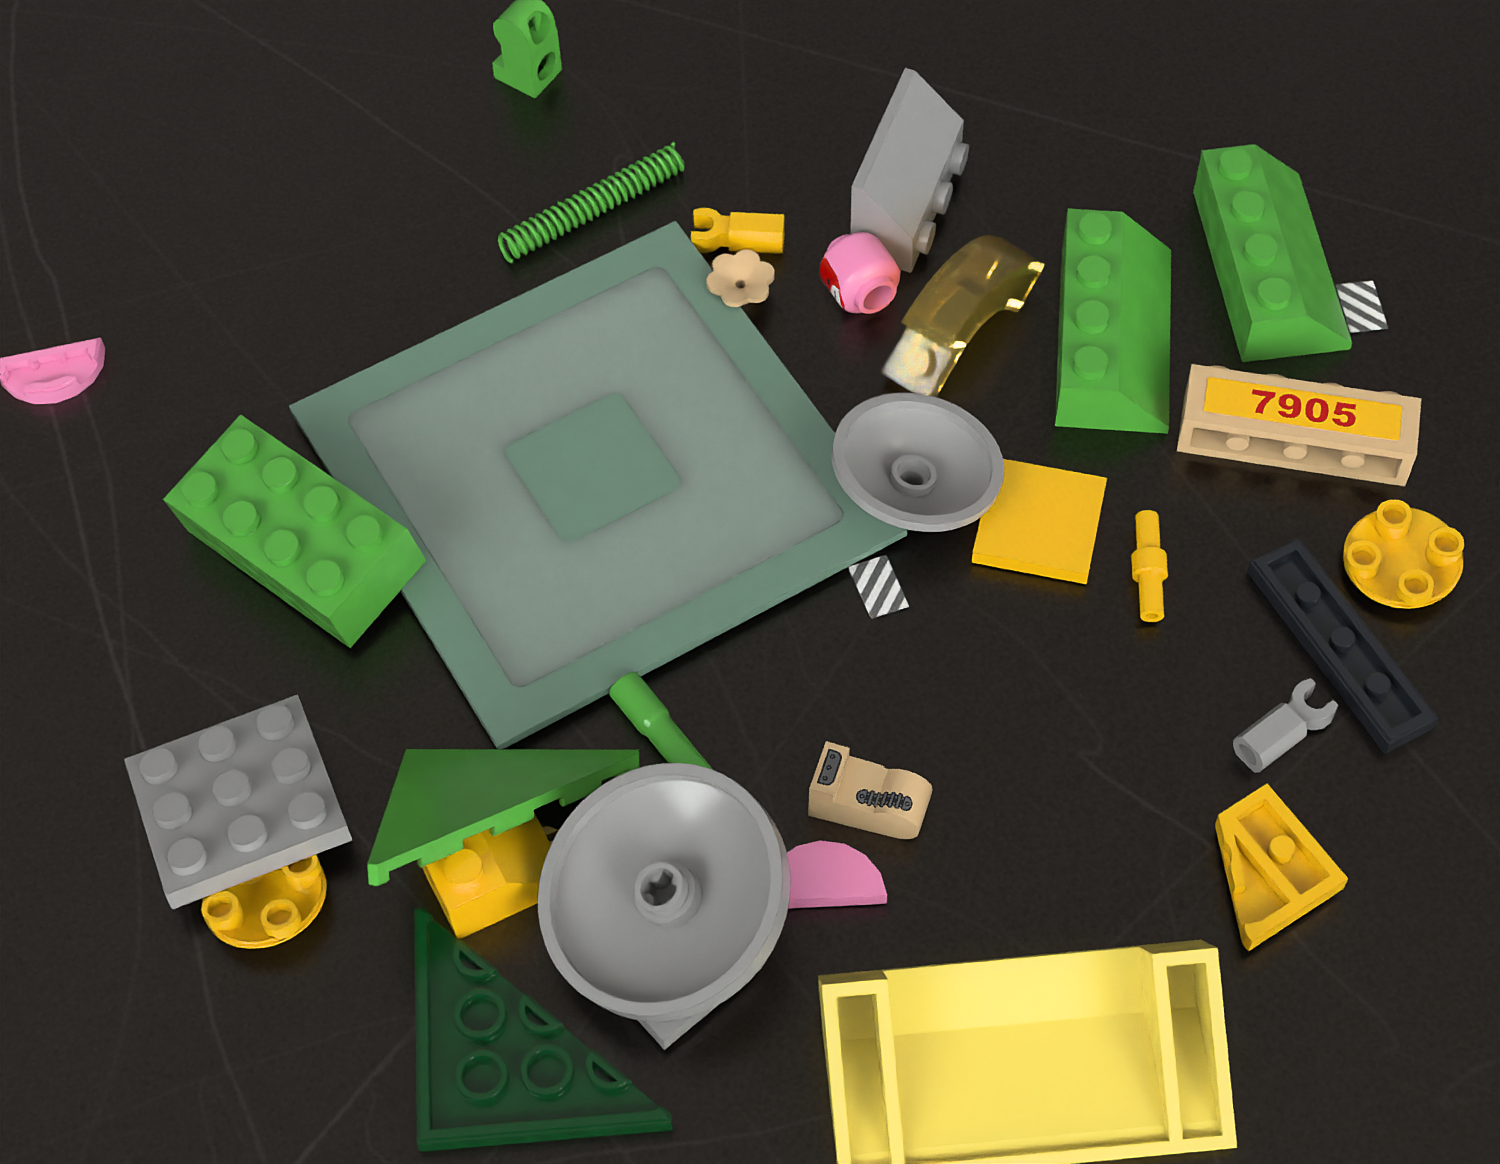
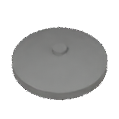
(664, 892)

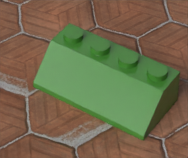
(1267, 256)
(1113, 325)

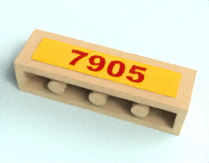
(1299, 424)

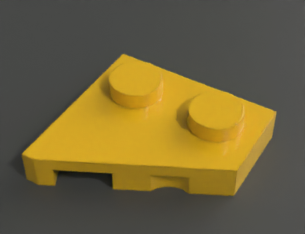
(1272, 866)

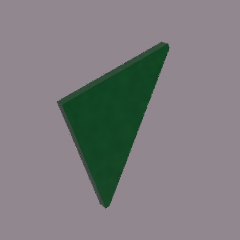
(501, 1064)

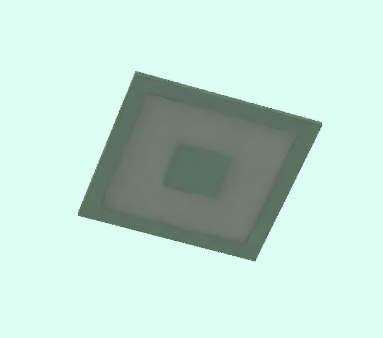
(593, 480)

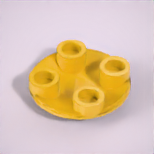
(1403, 556)
(268, 906)

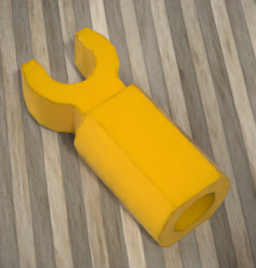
(738, 231)

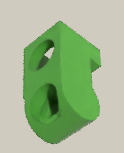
(527, 41)

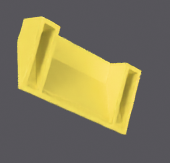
(1030, 1058)

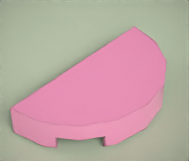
(53, 372)
(833, 876)

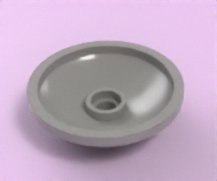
(917, 462)

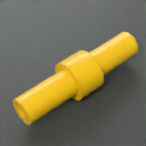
(1149, 566)

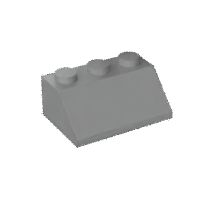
(909, 171)

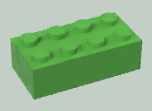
(296, 530)

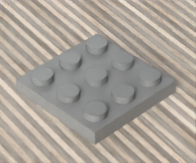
(236, 801)

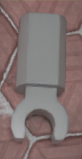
(1282, 728)

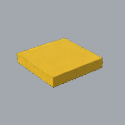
(1042, 522)

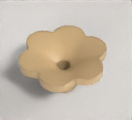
(740, 278)

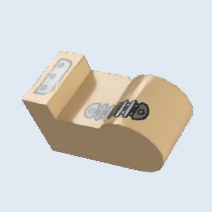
(867, 794)

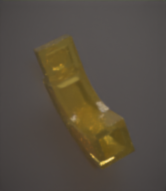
(953, 306)

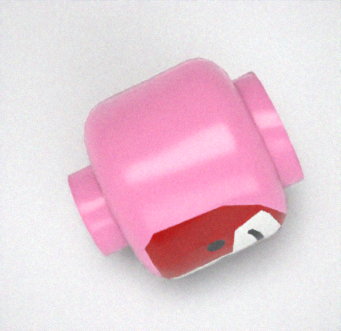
(860, 273)

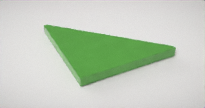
(461, 792)

